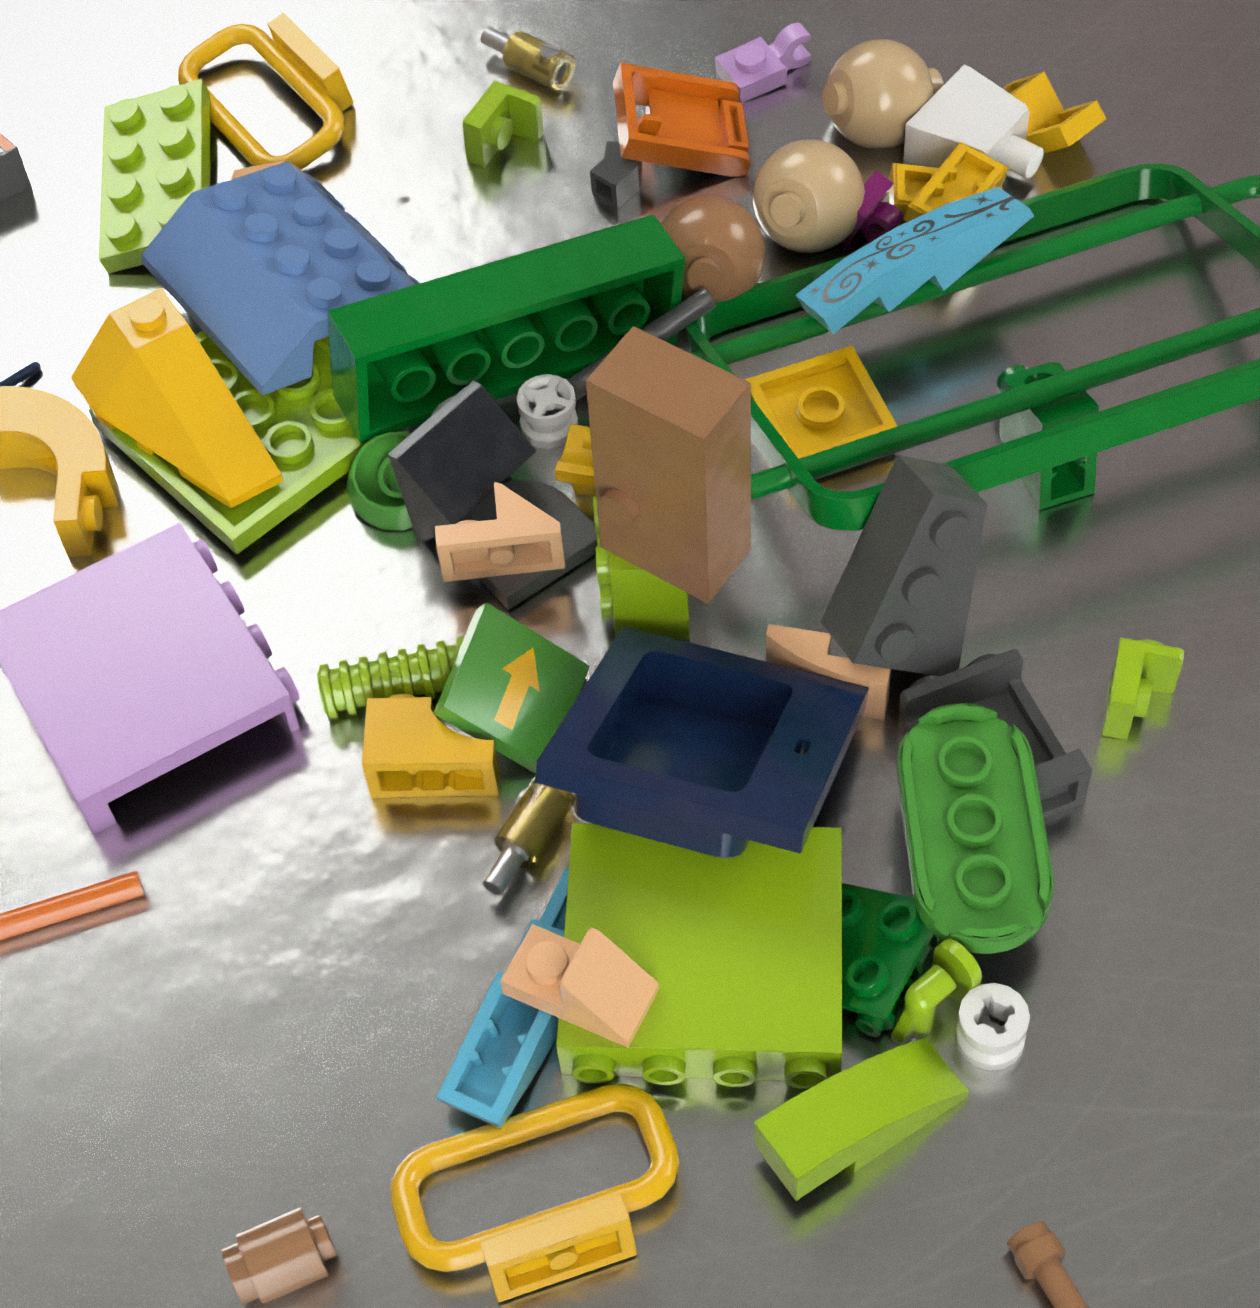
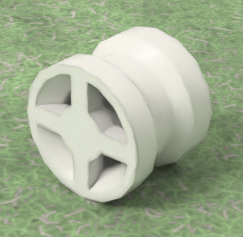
(537, 401)
(986, 1042)

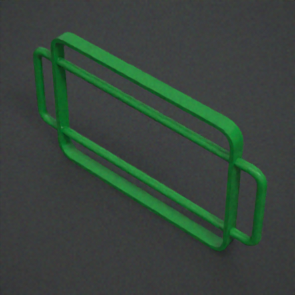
(1043, 448)

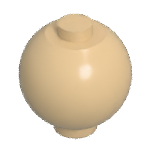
(877, 92)
(808, 196)

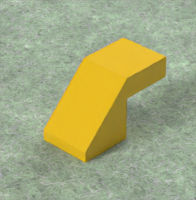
(1049, 123)

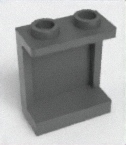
(998, 685)

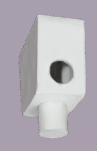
(978, 115)

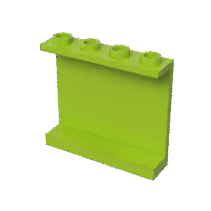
(738, 955)

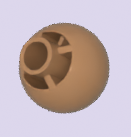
(719, 245)

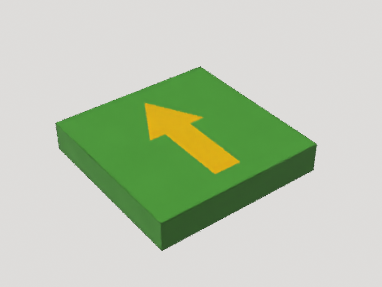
(510, 686)

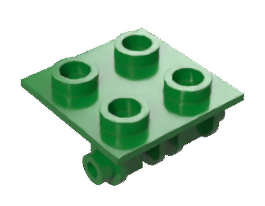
(880, 954)

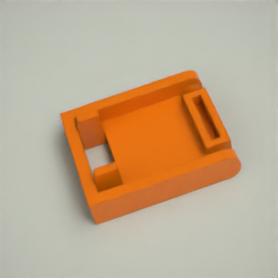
(686, 123)

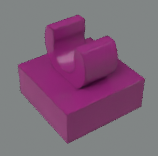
(874, 215)

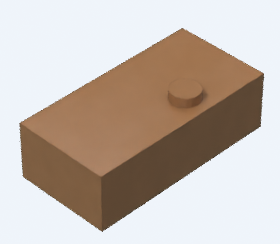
(671, 462)

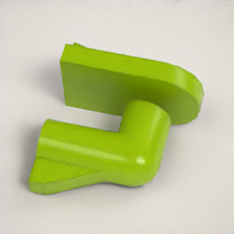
(951, 974)

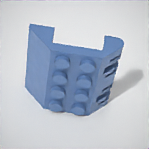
(265, 264)

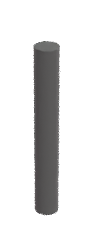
(662, 328)

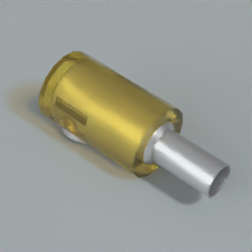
(532, 57)
(527, 832)

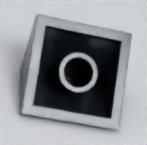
(456, 459)

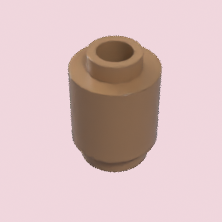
(279, 1257)

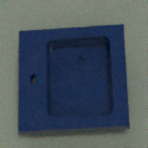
(701, 745)

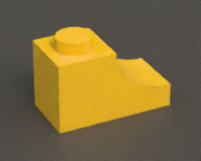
(418, 756)

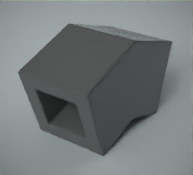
(615, 178)

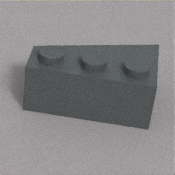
(911, 573)

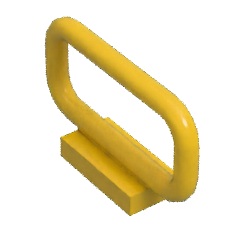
(299, 65)
(556, 1240)

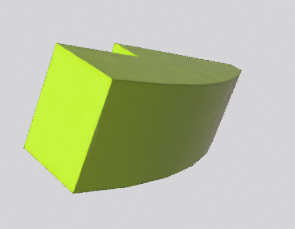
(856, 1115)

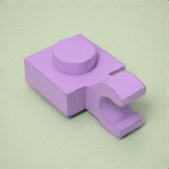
(763, 67)

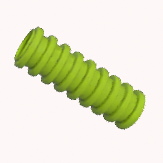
(405, 673)

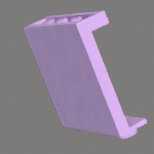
(138, 668)

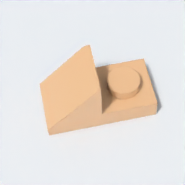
(514, 543)
(581, 983)

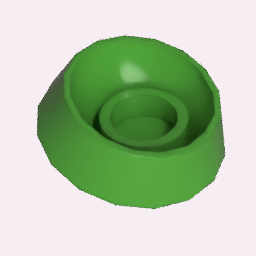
(374, 485)

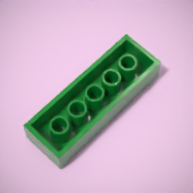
(499, 324)

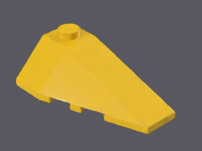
(166, 394)

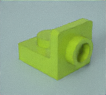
(498, 116)
(1137, 671)

